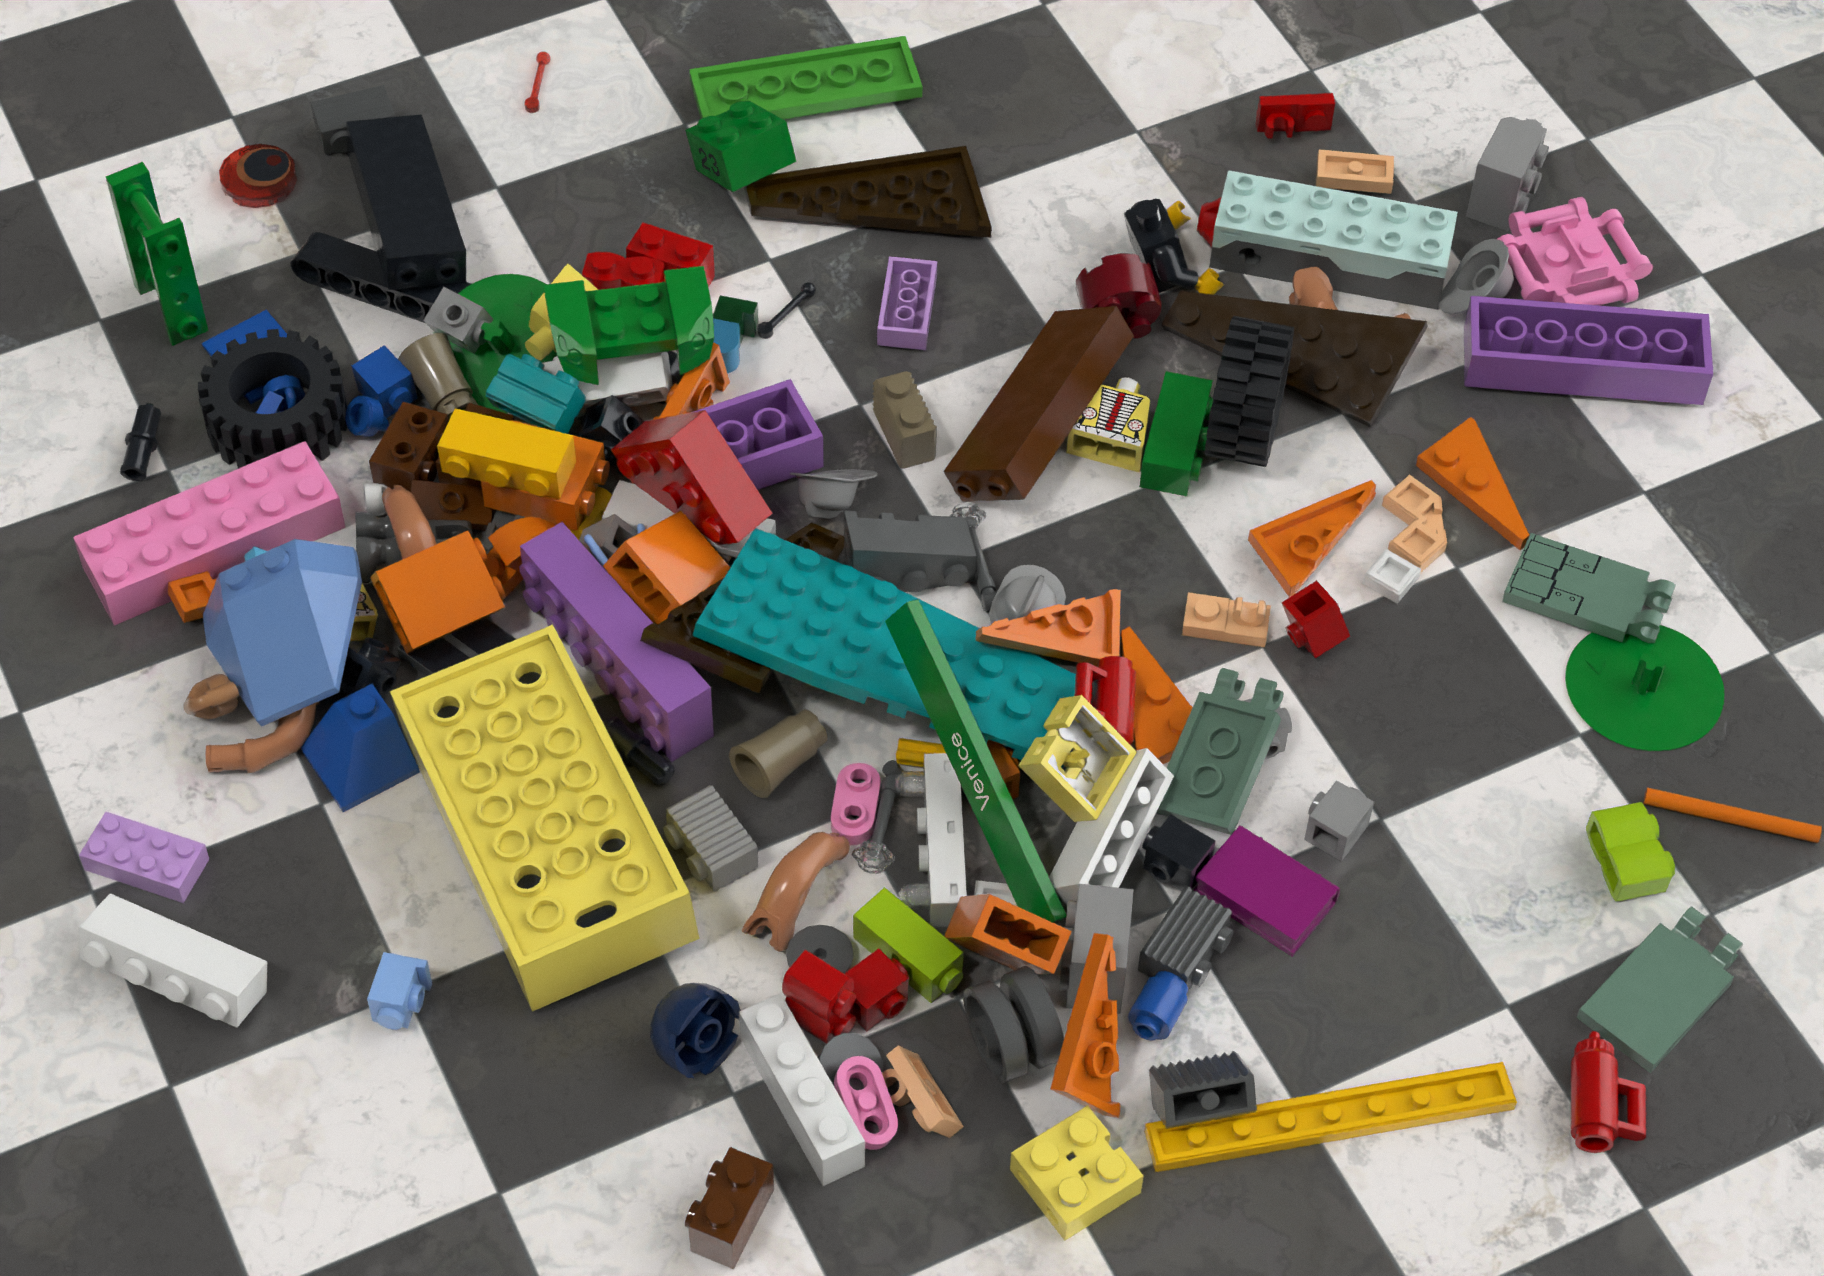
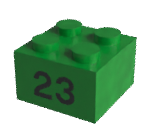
(740, 145)

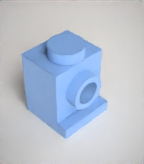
(398, 990)

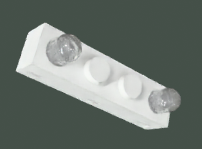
(944, 846)

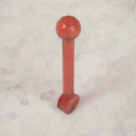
(532, 103)

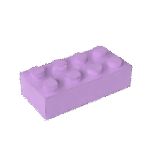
(907, 303)
(144, 857)

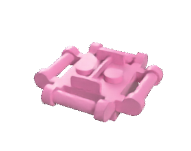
(1571, 257)

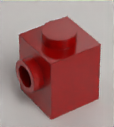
(1314, 620)
(879, 989)

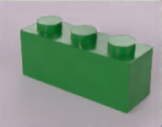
(1177, 434)

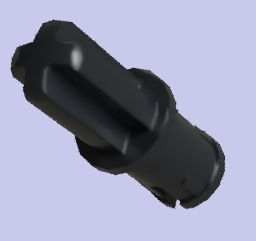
(141, 442)
(638, 753)

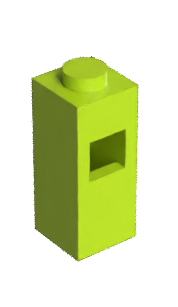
(902, 934)

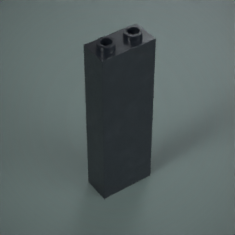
(406, 202)

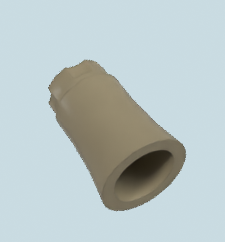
(437, 373)
(777, 752)

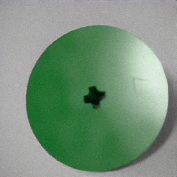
(509, 303)
(1674, 716)

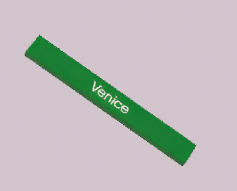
(973, 763)

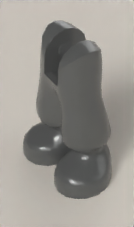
(373, 551)

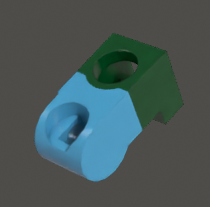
(732, 321)

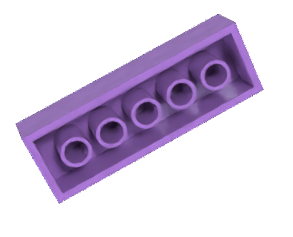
(1587, 350)
(605, 635)

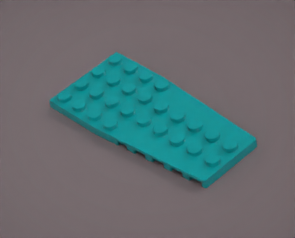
(831, 632)

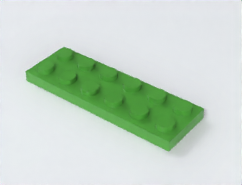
(812, 80)

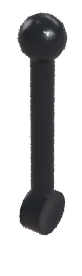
(765, 329)

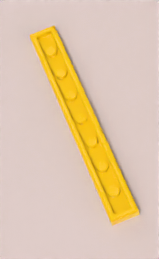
(1334, 1116)

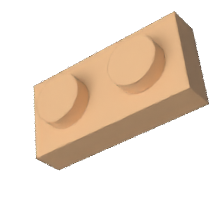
(1355, 171)

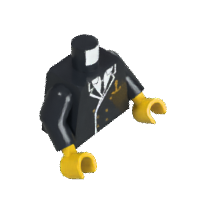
(1156, 242)

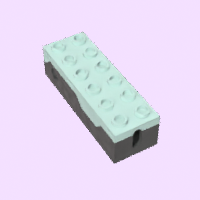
(1356, 239)

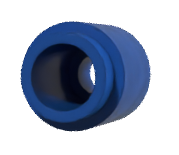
(1158, 1006)

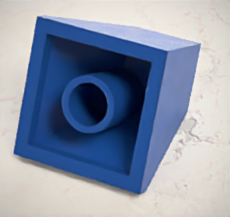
(359, 749)

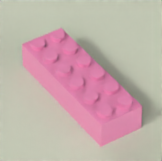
(208, 529)

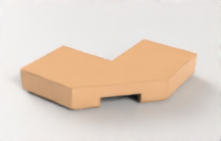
(1422, 510)

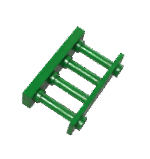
(157, 253)

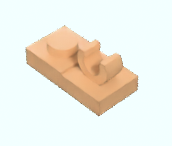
(1226, 619)
(918, 1085)

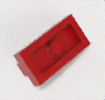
(1295, 113)

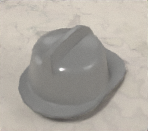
(1480, 273)
(829, 491)
(1024, 591)

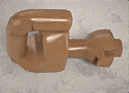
(212, 697)

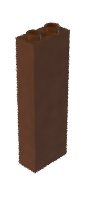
(1038, 405)

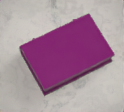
(1267, 890)

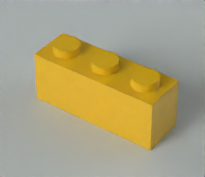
(507, 453)

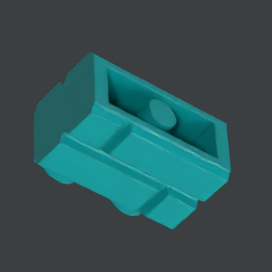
(536, 395)

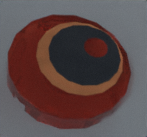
(257, 175)

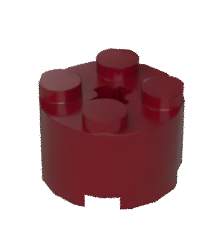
(1125, 284)

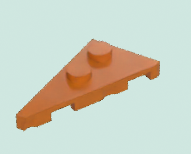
(1469, 473)
(1302, 539)
(1069, 632)
(1159, 704)
(1091, 1036)

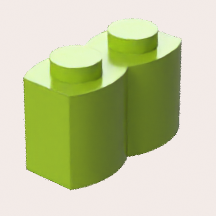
(1629, 851)

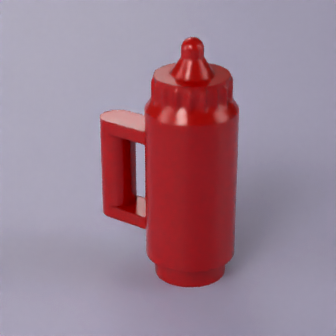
(1112, 691)
(1595, 1098)

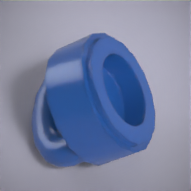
(287, 387)
(365, 416)

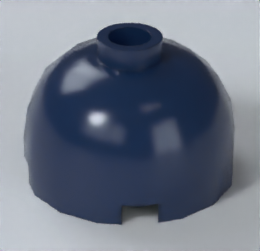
(694, 1028)

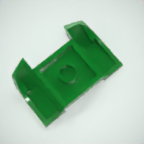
(631, 321)

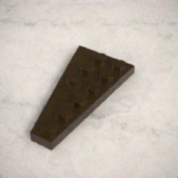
(903, 192)
(1335, 355)
(676, 632)

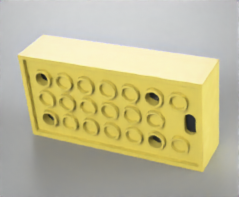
(545, 817)

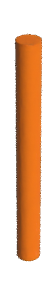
(1732, 815)

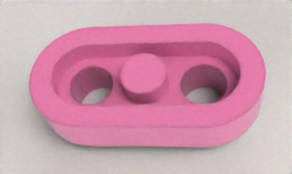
(856, 800)
(868, 1104)

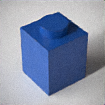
(385, 379)

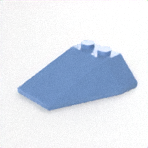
(285, 625)

